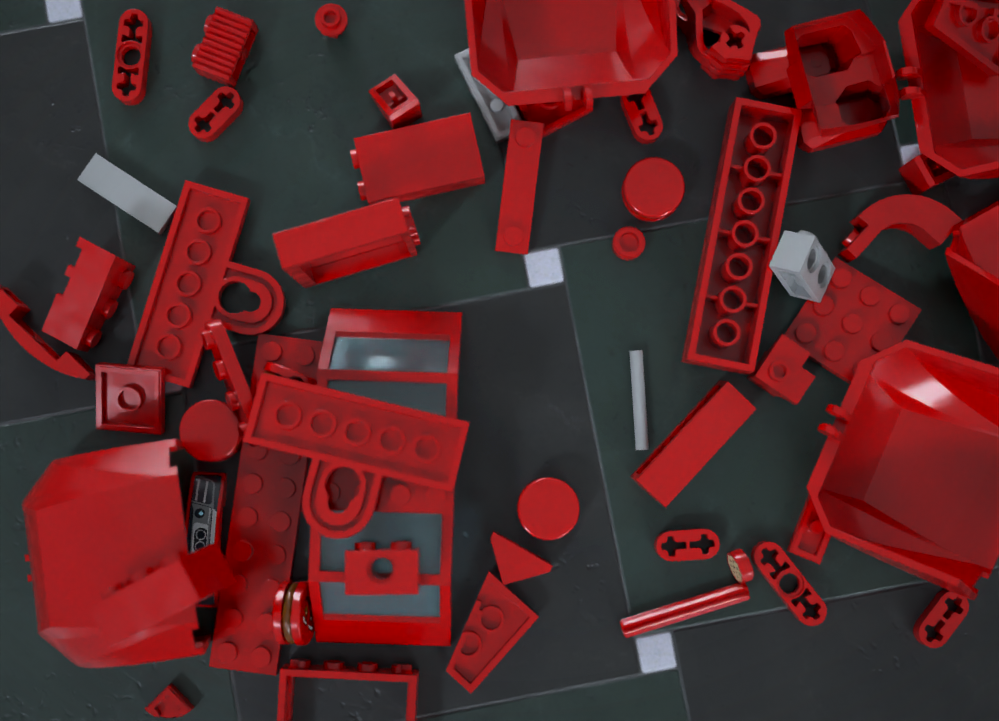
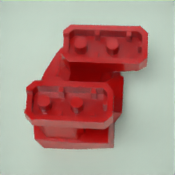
(836, 77)

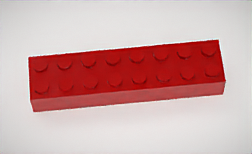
(741, 236)

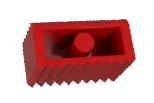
(224, 46)

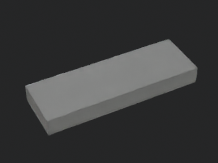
(493, 109)
(128, 193)

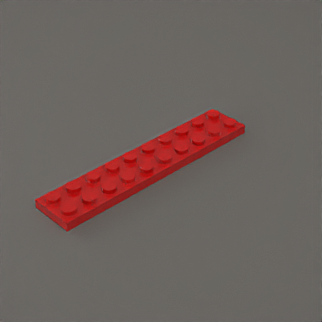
(262, 530)

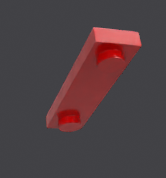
(519, 187)

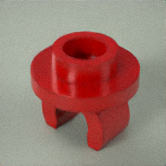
(331, 20)

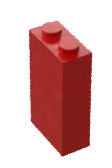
(418, 160)

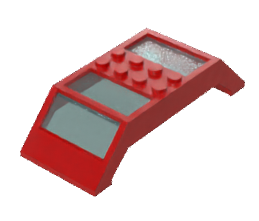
(416, 365)

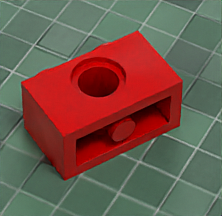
(362, 578)

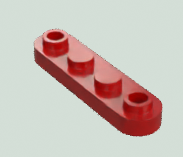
(228, 369)

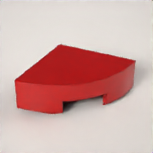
(169, 704)

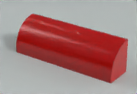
(693, 442)

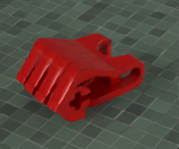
(737, 32)

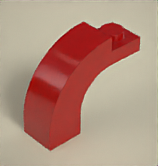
(916, 214)

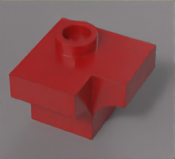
(781, 370)

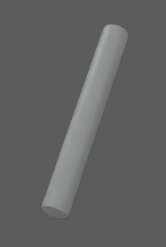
(639, 400)

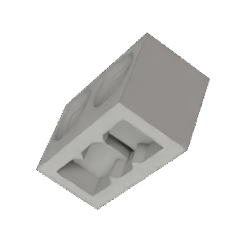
(802, 265)

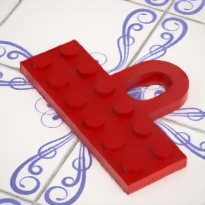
(191, 282)
(355, 434)

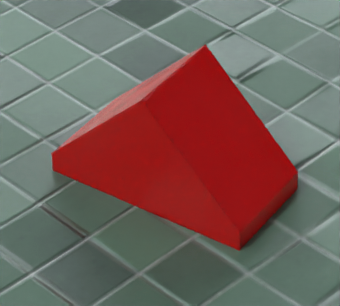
(396, 102)
(923, 174)
(516, 561)

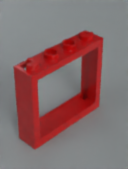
(348, 243)
(336, 670)

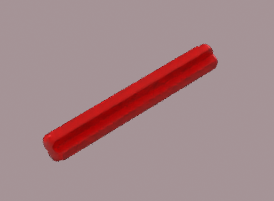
(684, 609)

